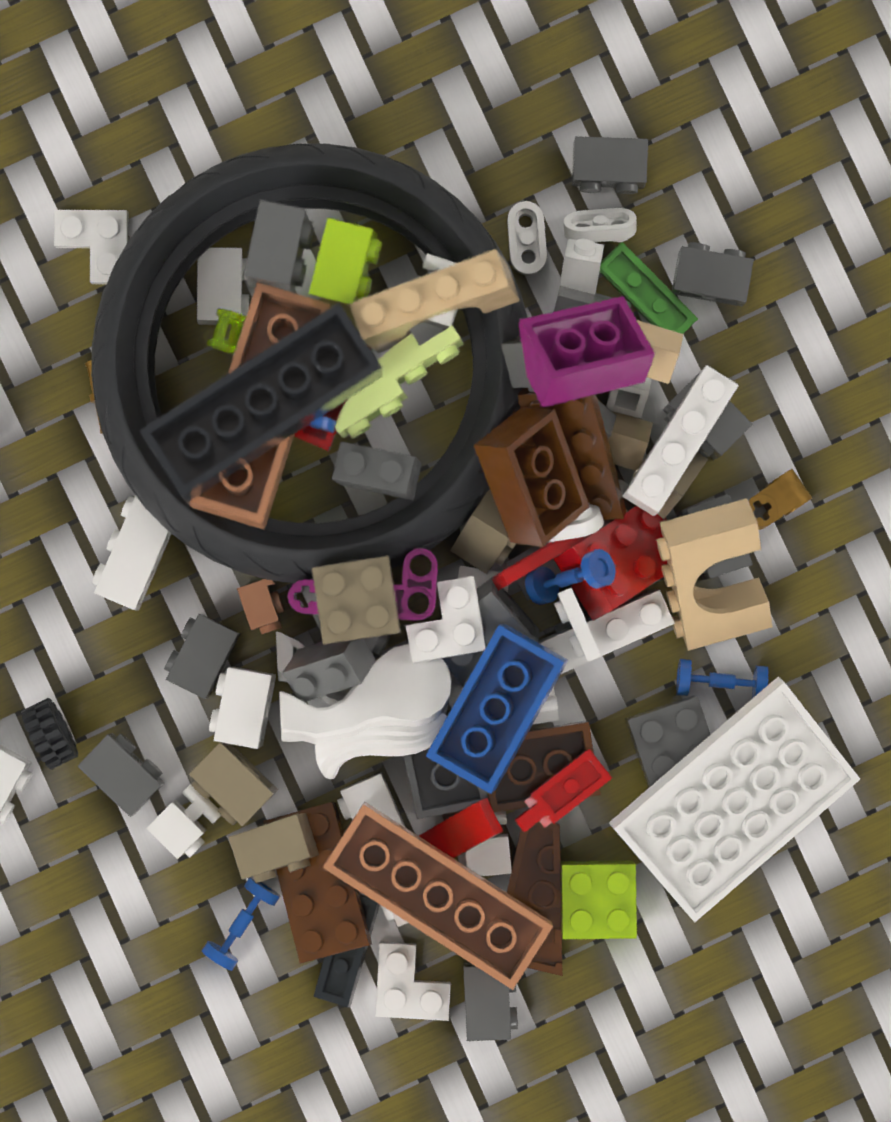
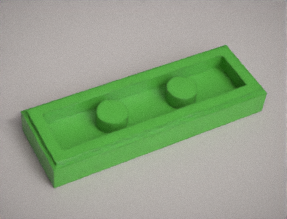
(645, 290)

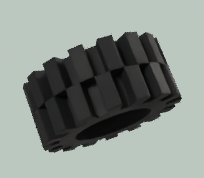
(49, 733)

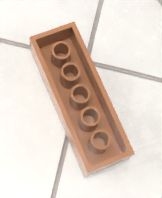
(252, 489)
(438, 895)

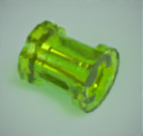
(225, 318)

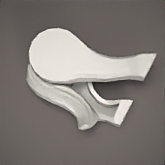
(387, 715)

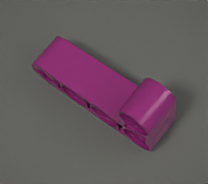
(410, 585)

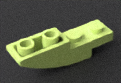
(402, 363)

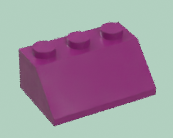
(584, 351)

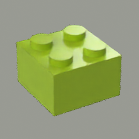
(345, 262)
(598, 900)

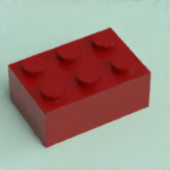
(635, 556)

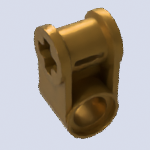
(780, 498)

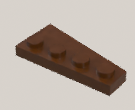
(537, 884)

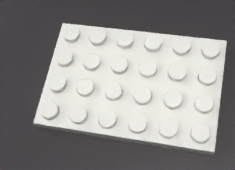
(735, 799)

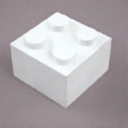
(243, 707)

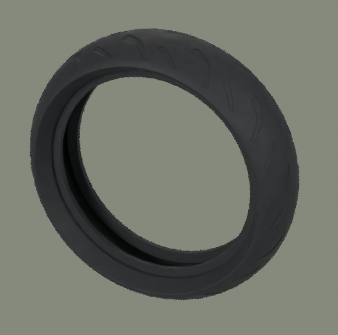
(168, 247)

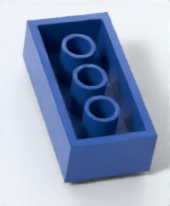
(496, 708)

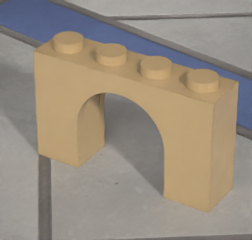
(476, 282)
(632, 434)
(691, 547)

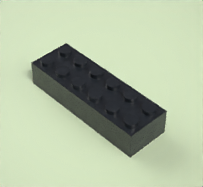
(262, 402)

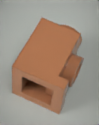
(261, 605)

